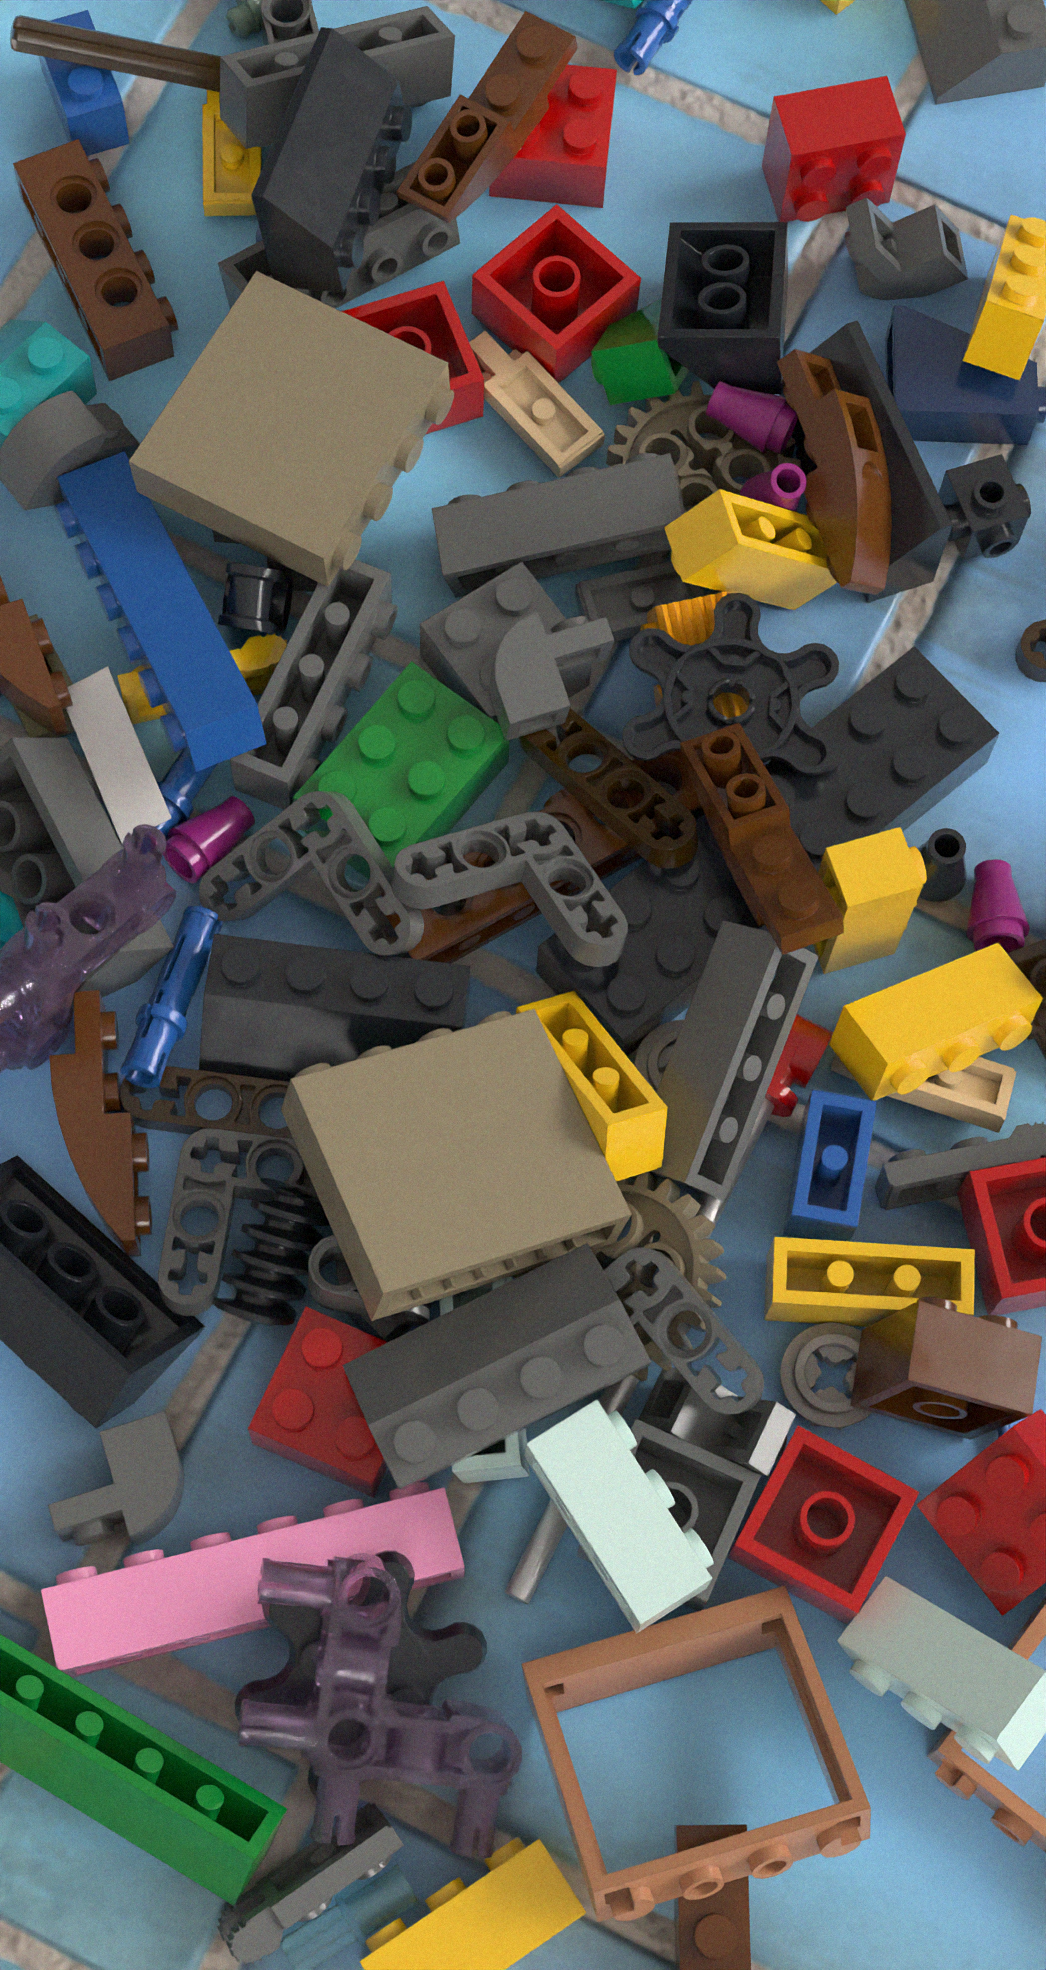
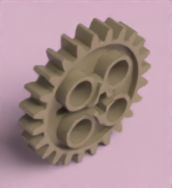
(687, 418)
(680, 1240)

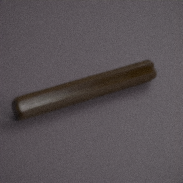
(115, 53)

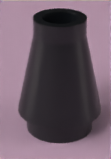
(944, 865)

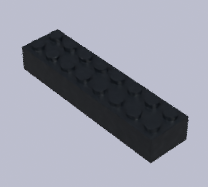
(895, 757)

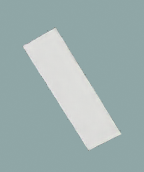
(115, 754)

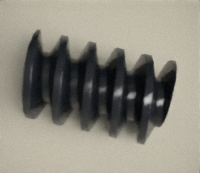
(275, 1256)

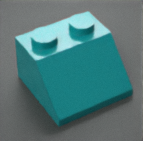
(36, 367)

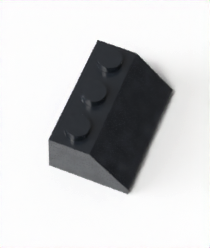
(726, 301)

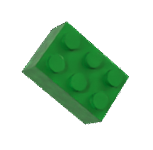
(412, 764)

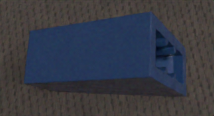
(952, 398)

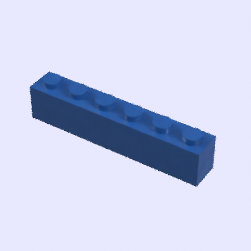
(160, 613)

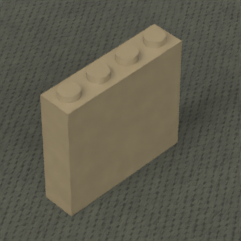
(293, 428)
(452, 1161)

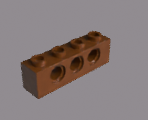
(121, 336)

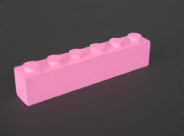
(212, 1590)

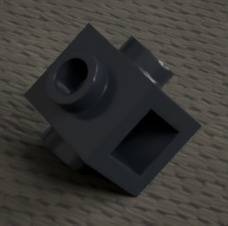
(984, 507)

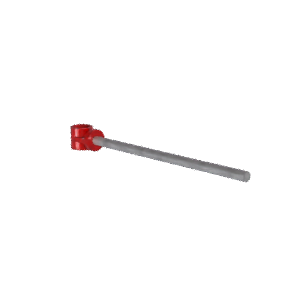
(796, 1065)

